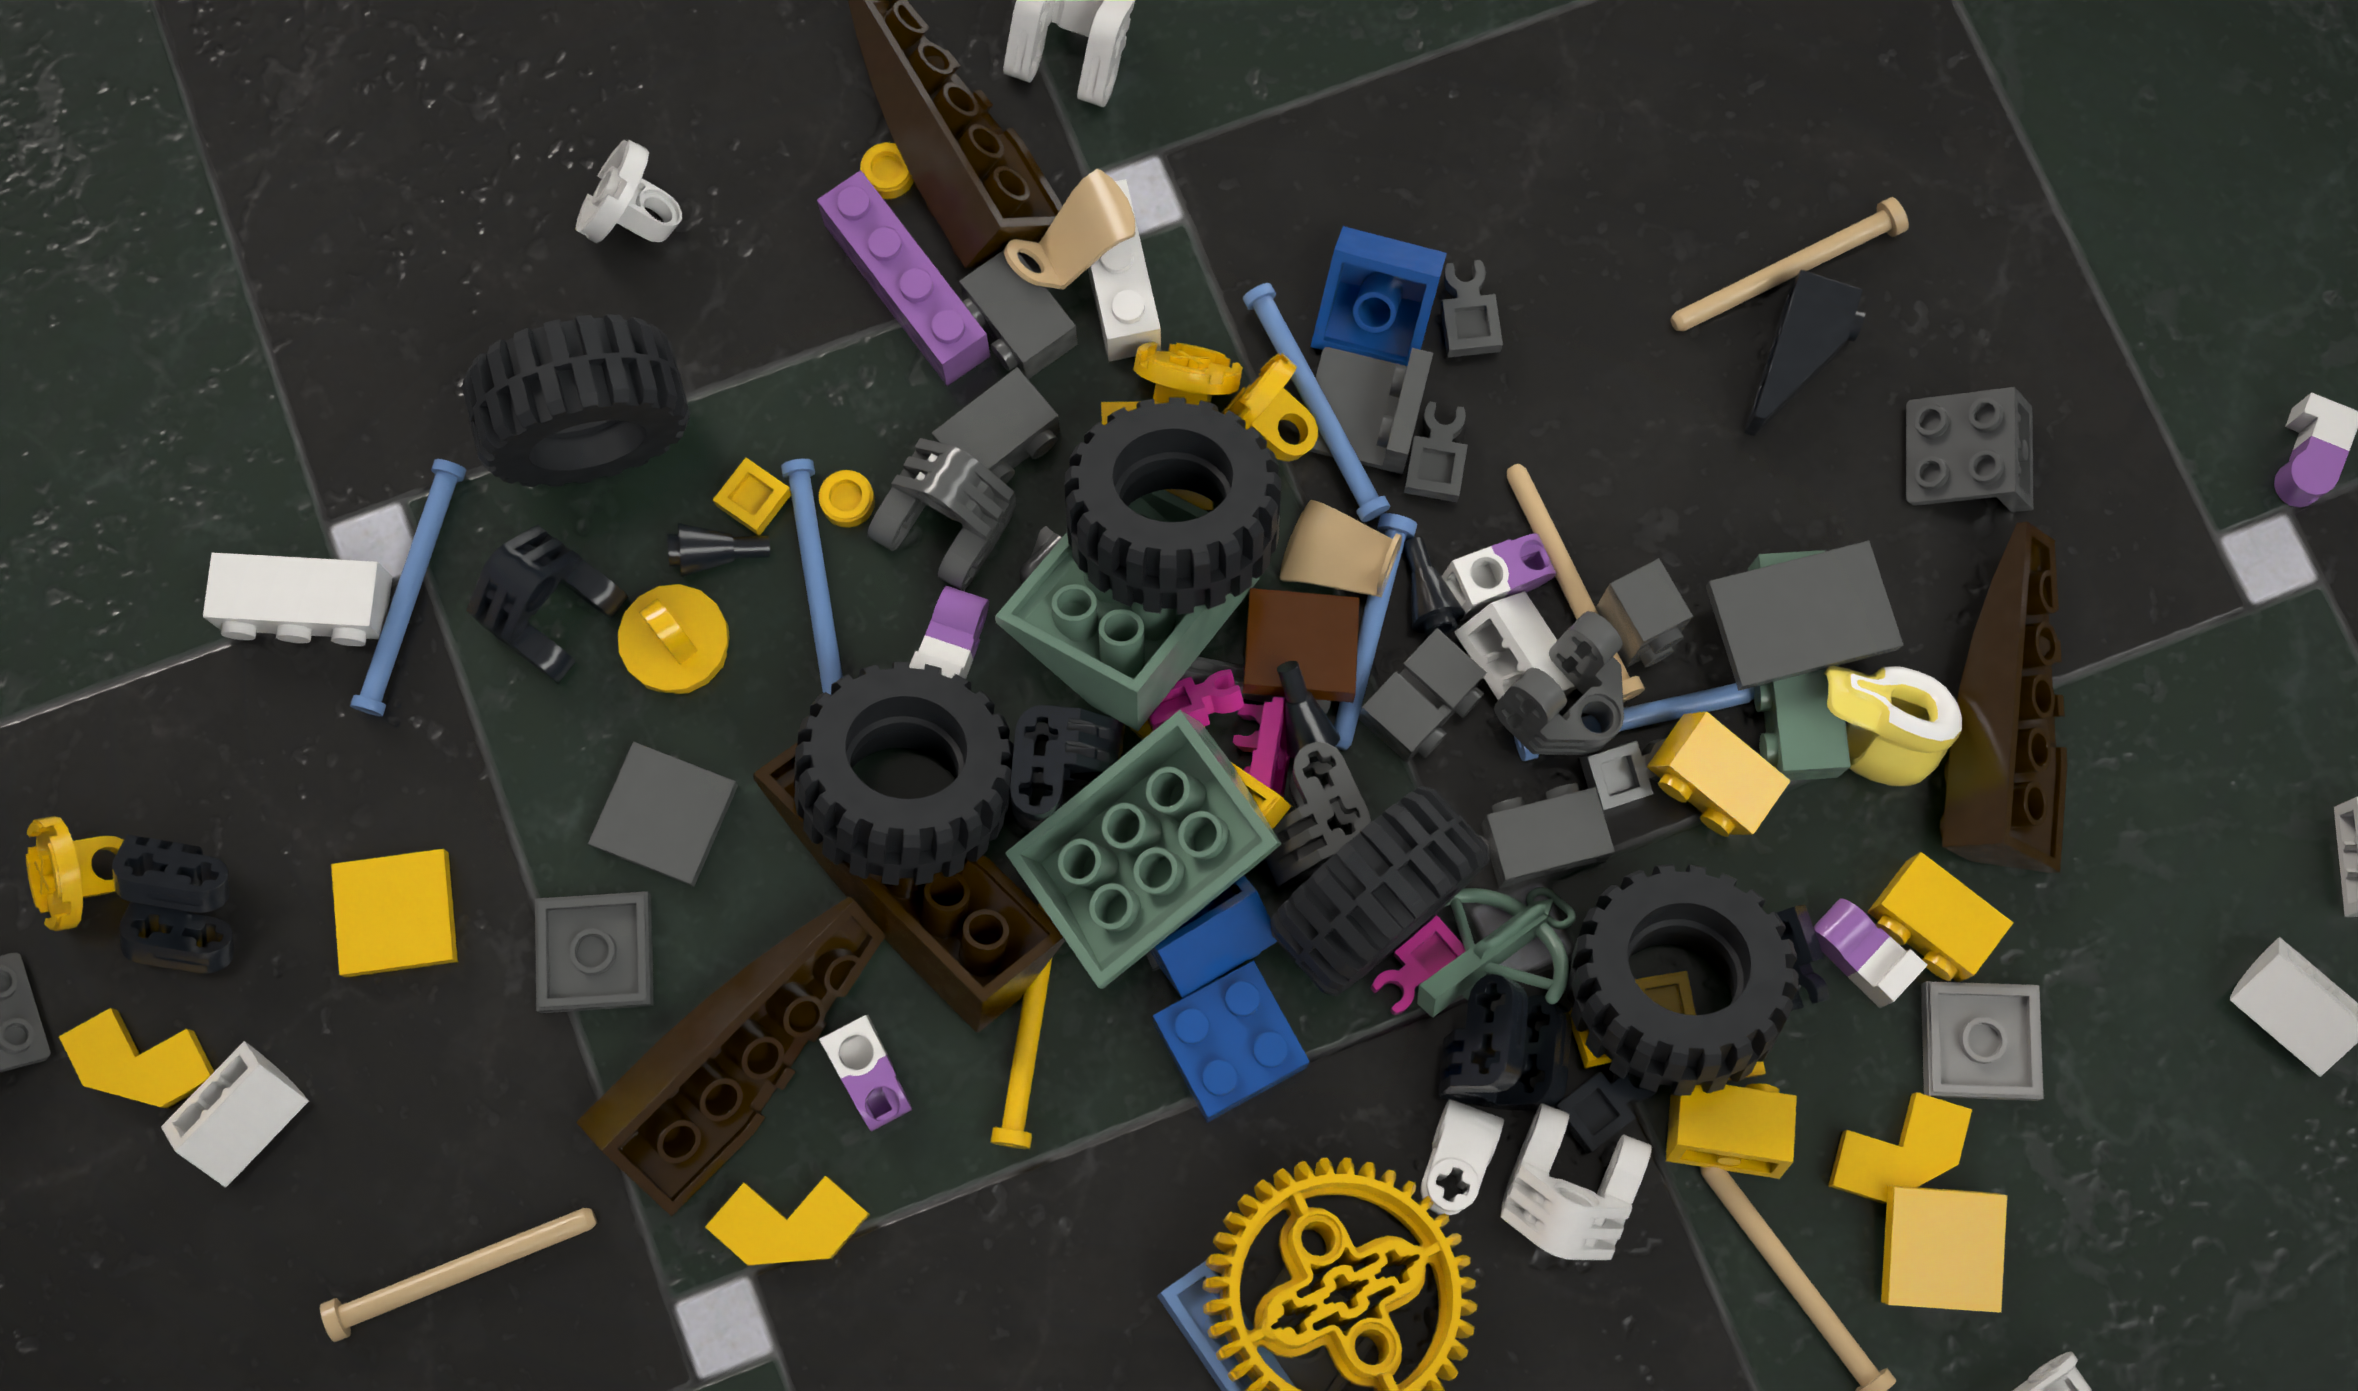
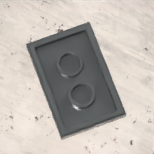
(1804, 615)

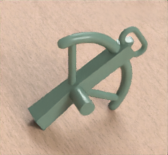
(1488, 954)

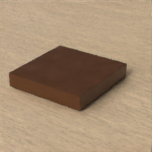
(1303, 628)

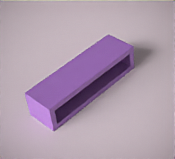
(904, 278)

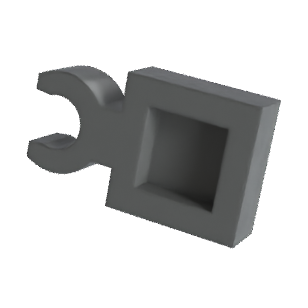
(1469, 319)
(1436, 461)
(1621, 772)

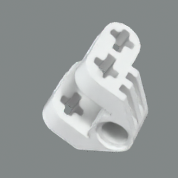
(1100, 20)
(1563, 1215)

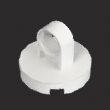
(623, 199)

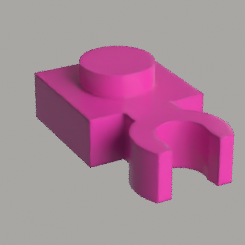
(1214, 695)
(1421, 958)

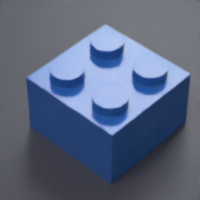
(1230, 1041)

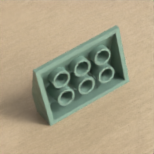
(1102, 648)
(1144, 847)

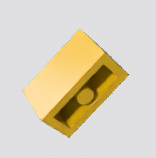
(1717, 775)
(1939, 919)
(1734, 1129)

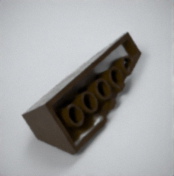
(963, 163)
(2005, 764)
(962, 933)
(715, 1070)

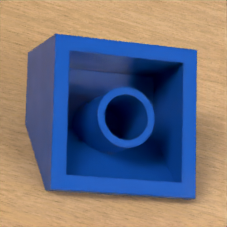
(1377, 296)
(1215, 939)

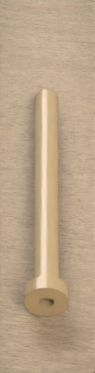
(1889, 219)
(1565, 570)
(1797, 1282)
(339, 1317)

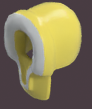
(1895, 722)

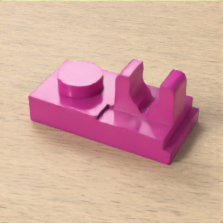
(1268, 744)

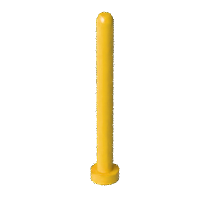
(1023, 1065)

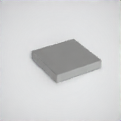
(1981, 1041)

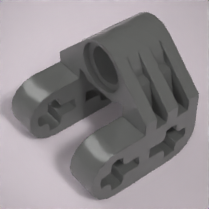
(958, 489)
(1533, 701)
(1305, 831)

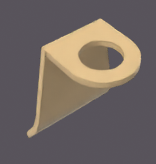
(1083, 231)
(1338, 552)

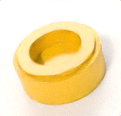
(886, 170)
(846, 498)

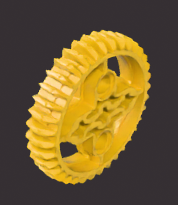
(1302, 1265)

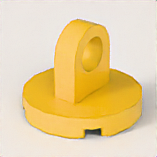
(1187, 372)
(1267, 403)
(673, 639)
(62, 871)

